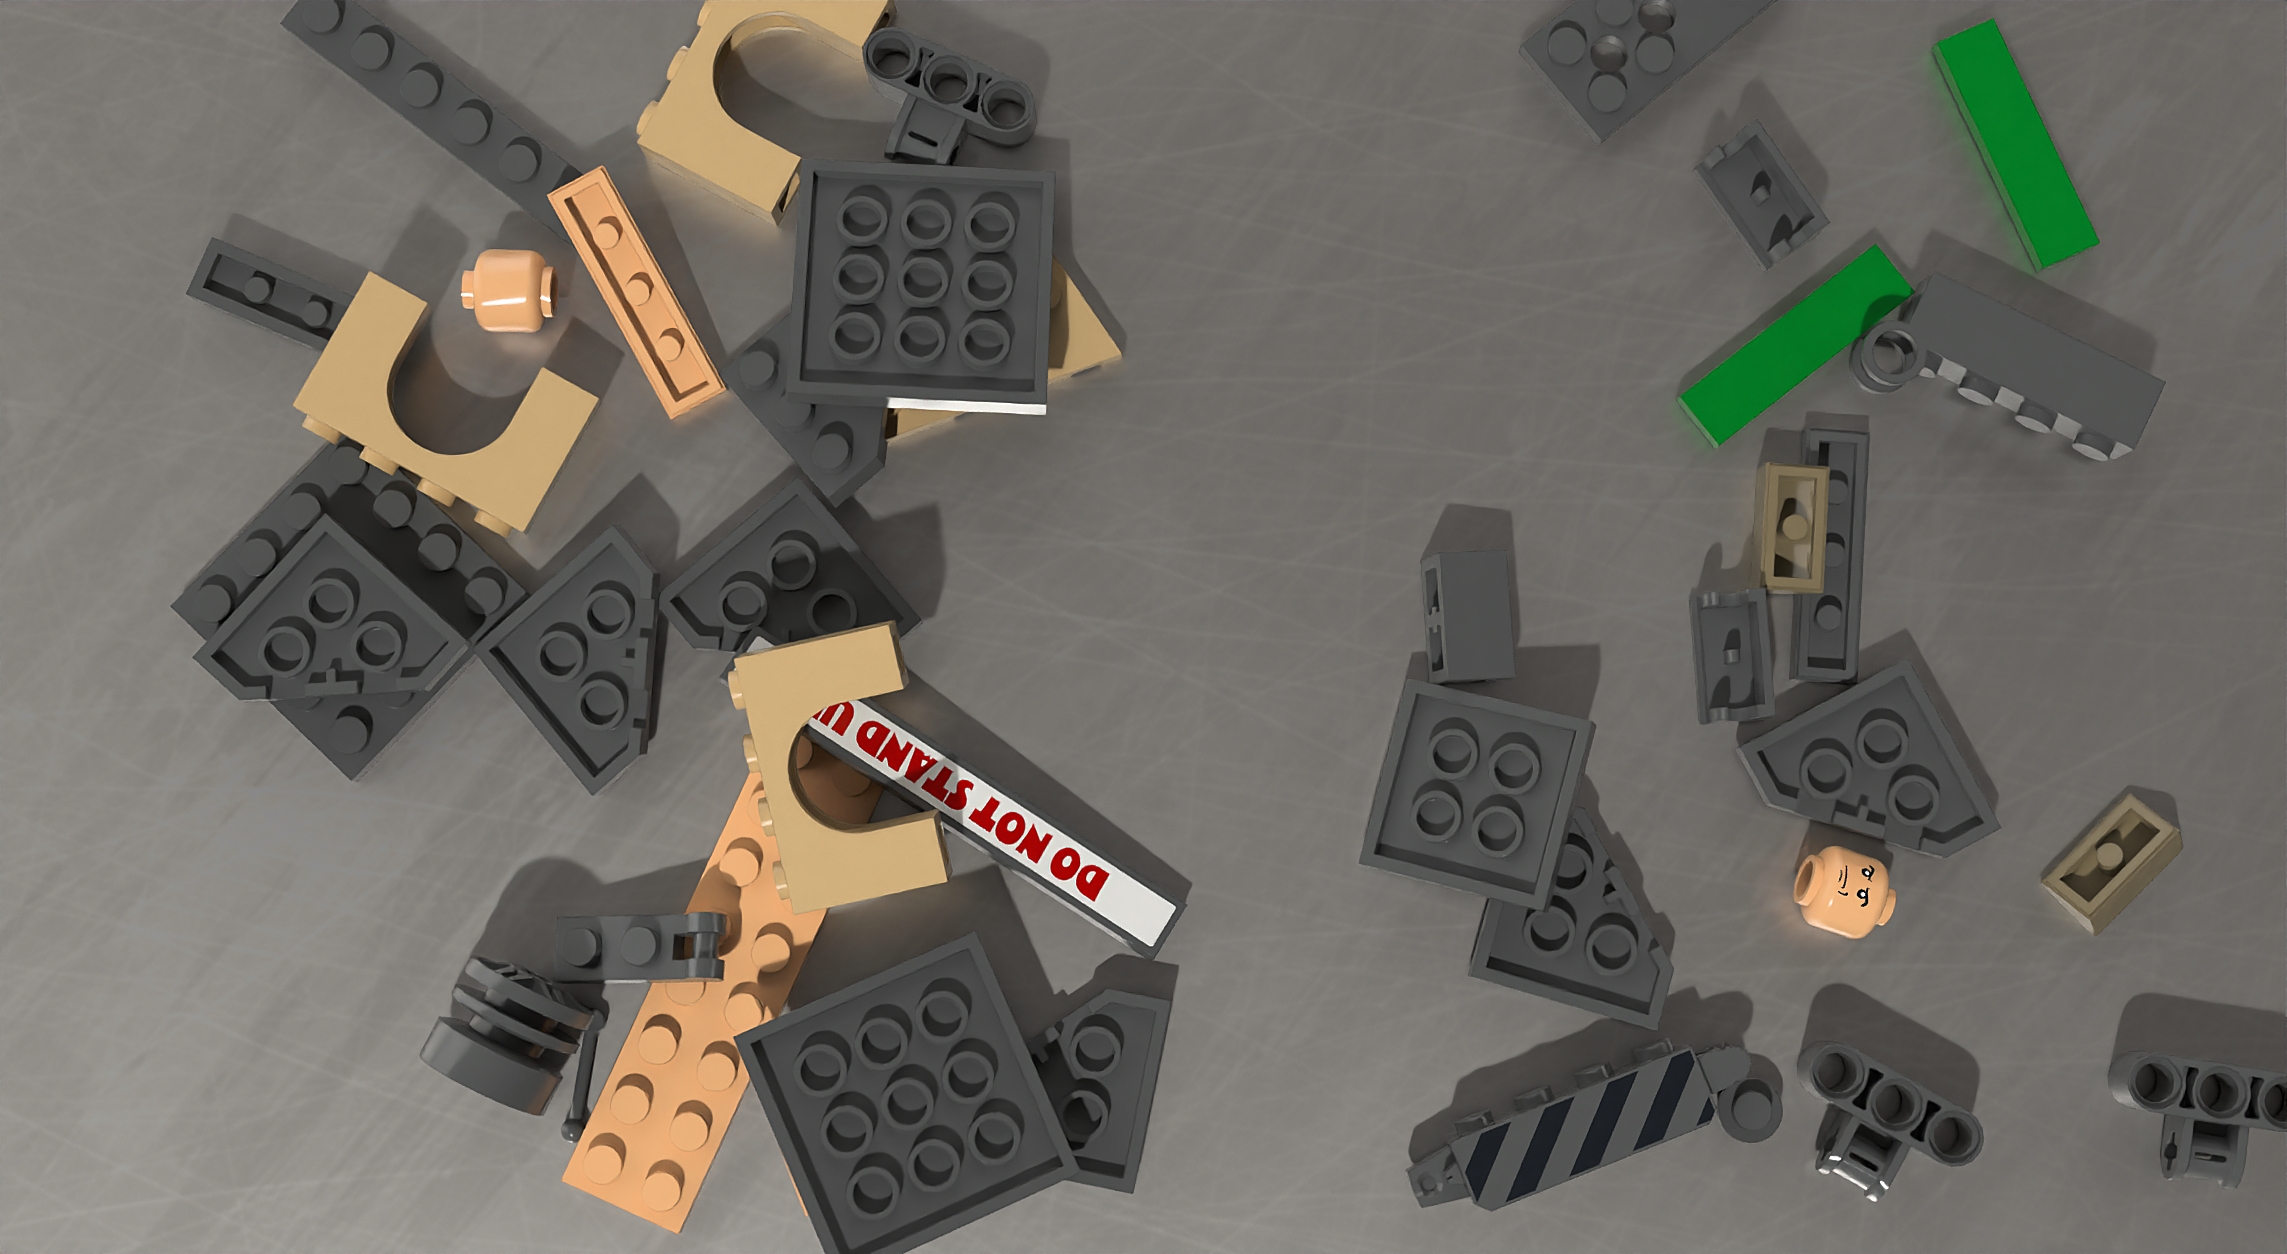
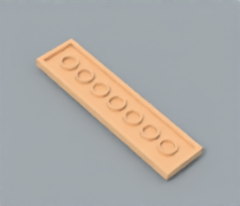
(679, 1064)

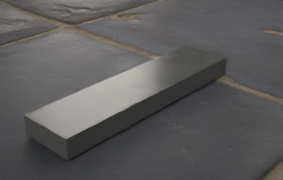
(1828, 623)

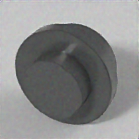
(1750, 1110)

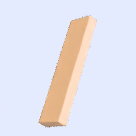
(637, 292)

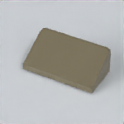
(1790, 528)
(2113, 864)

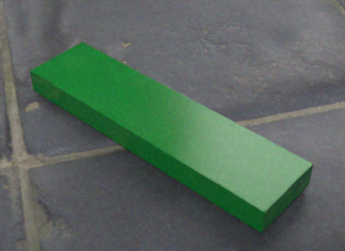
(2015, 145)
(1795, 346)

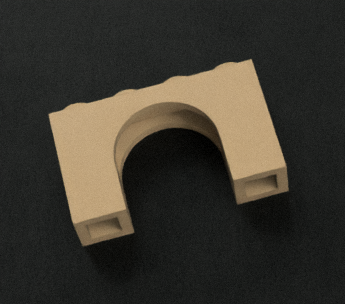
(697, 136)
(354, 398)
(821, 856)

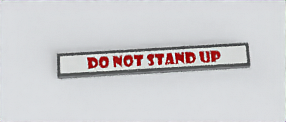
(990, 817)

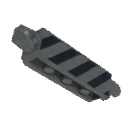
(1578, 1128)

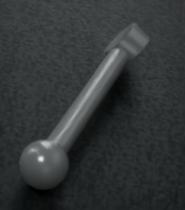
(574, 1126)

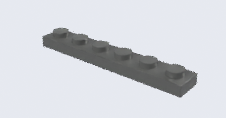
(435, 104)

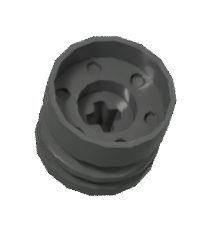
(506, 1036)

